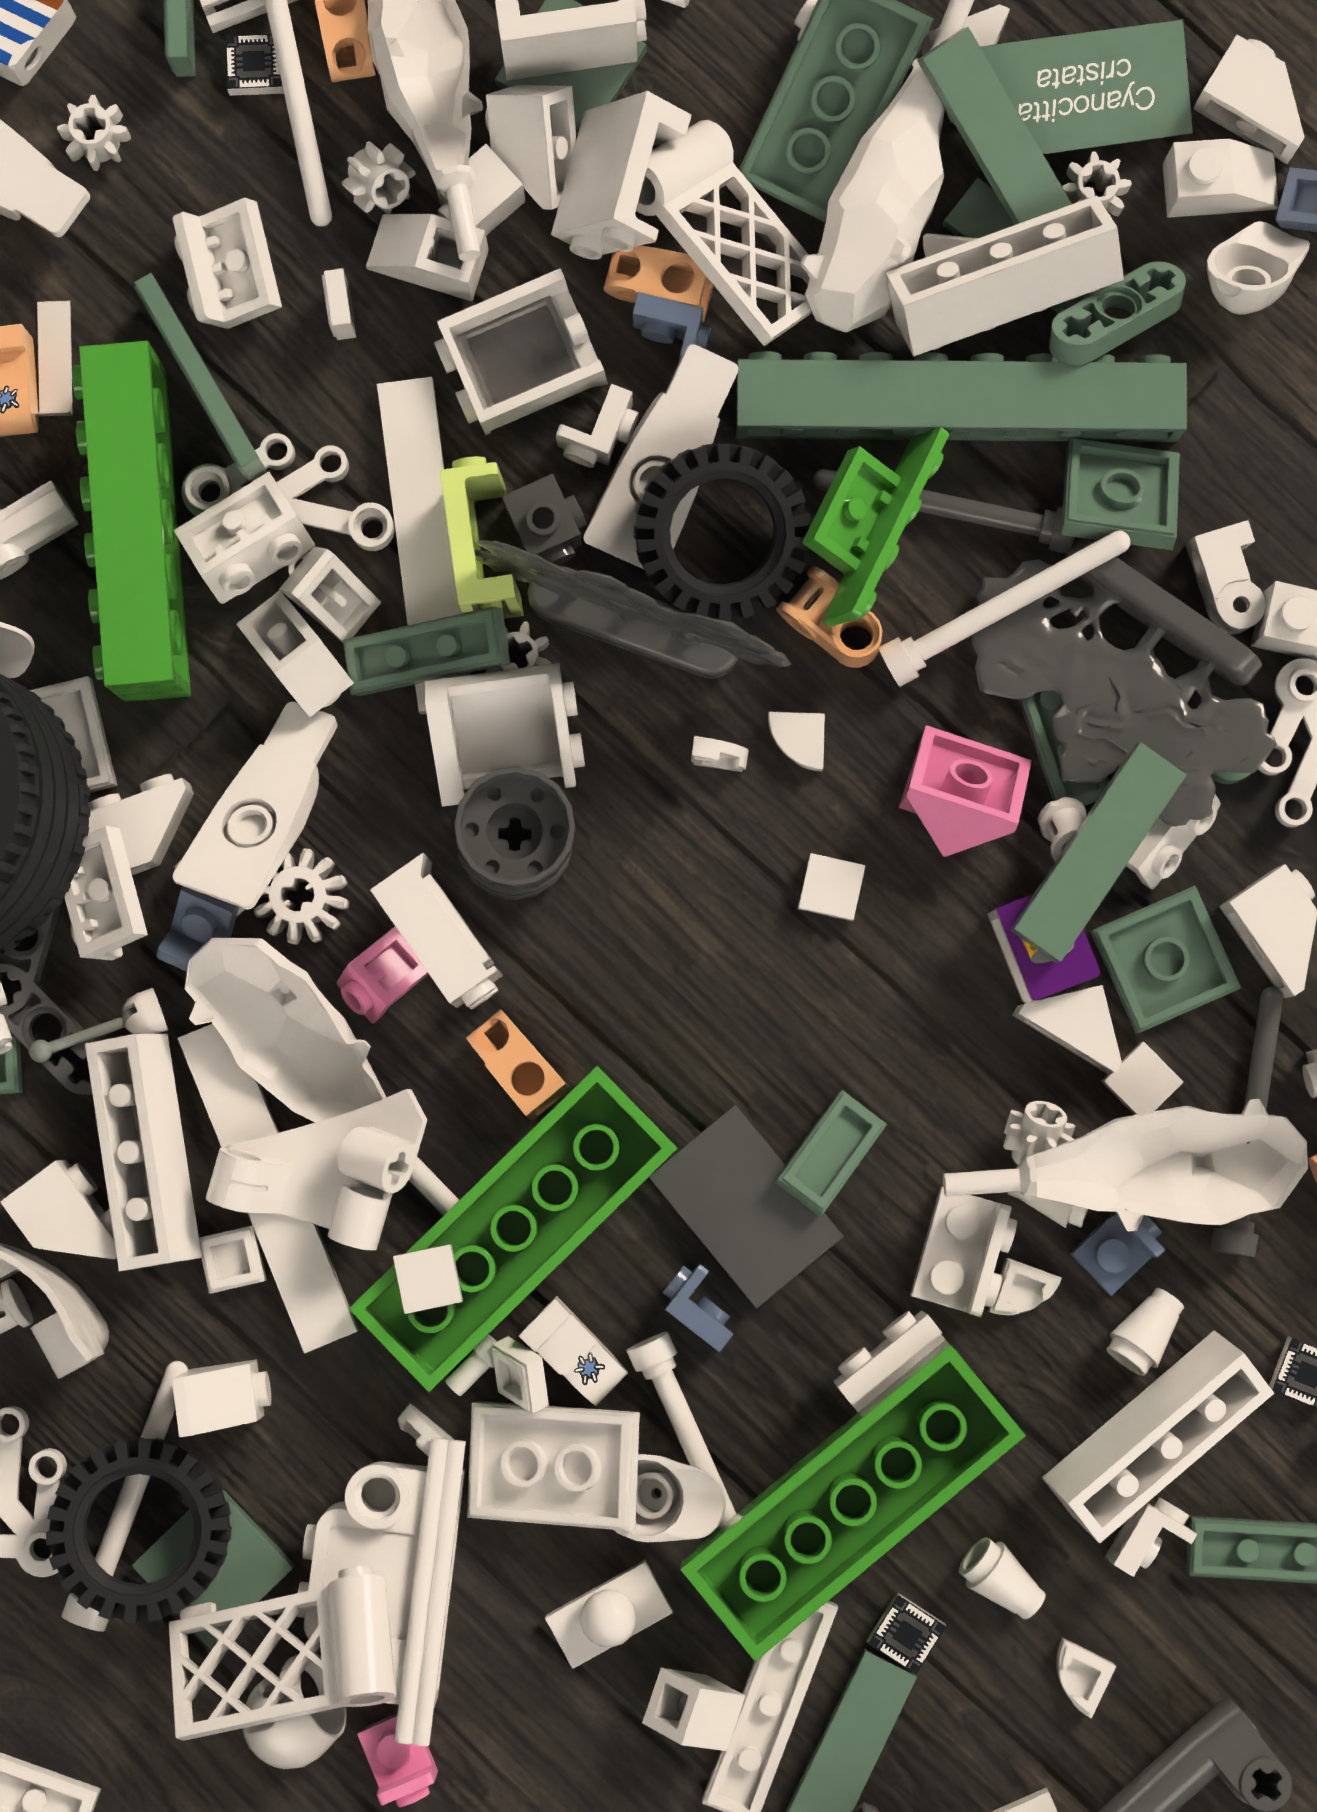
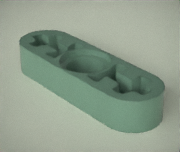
(1107, 332)

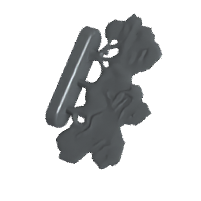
(628, 618)
(1125, 695)

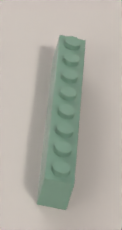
(966, 398)

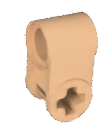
(810, 622)

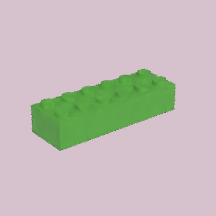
(132, 522)
(520, 1224)
(850, 1500)

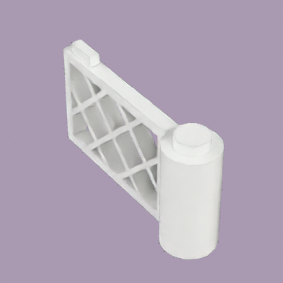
(695, 169)
(353, 1657)

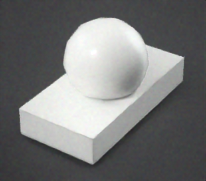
(609, 1614)

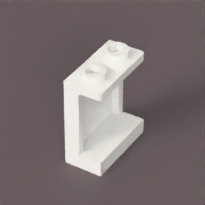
(569, 37)
(609, 172)
(501, 723)

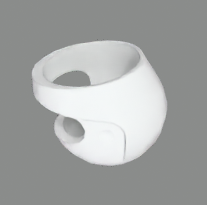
(297, 1739)

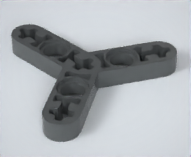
(35, 1000)

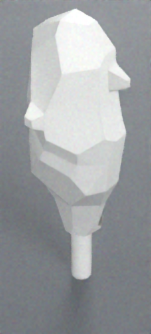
(425, 86)
(881, 201)
(289, 1036)
(1163, 1166)

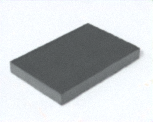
(736, 1209)

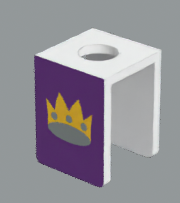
(1031, 970)

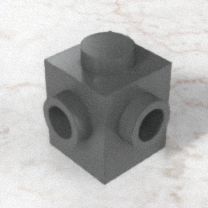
(545, 520)

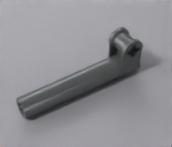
(1217, 1745)

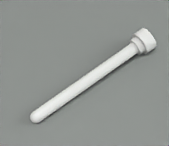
(299, 111)
(909, 656)
(656, 1362)
(127, 1502)

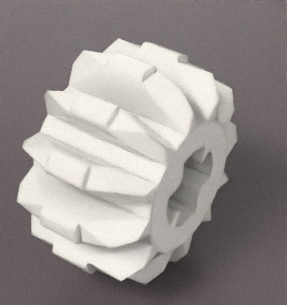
(310, 913)

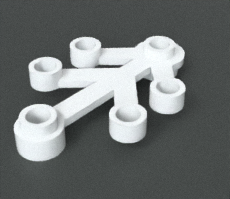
(292, 486)
(1293, 709)
(12, 1511)

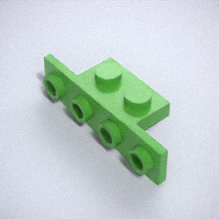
(866, 516)

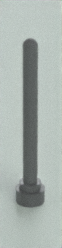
(1044, 526)
(1238, 1235)

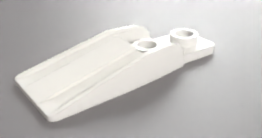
(35, 187)
(672, 424)
(259, 812)

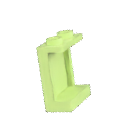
(462, 487)

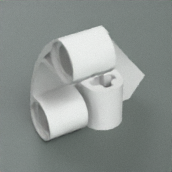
(327, 1171)
(76, 1330)

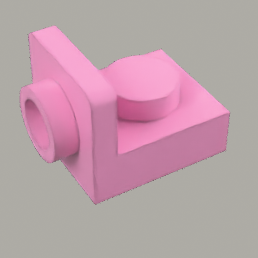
(380, 976)
(399, 1769)

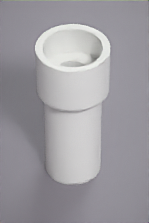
(472, 1367)

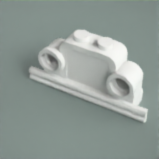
(406, 1530)

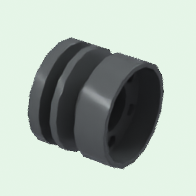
(519, 800)

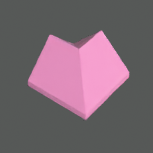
(964, 790)

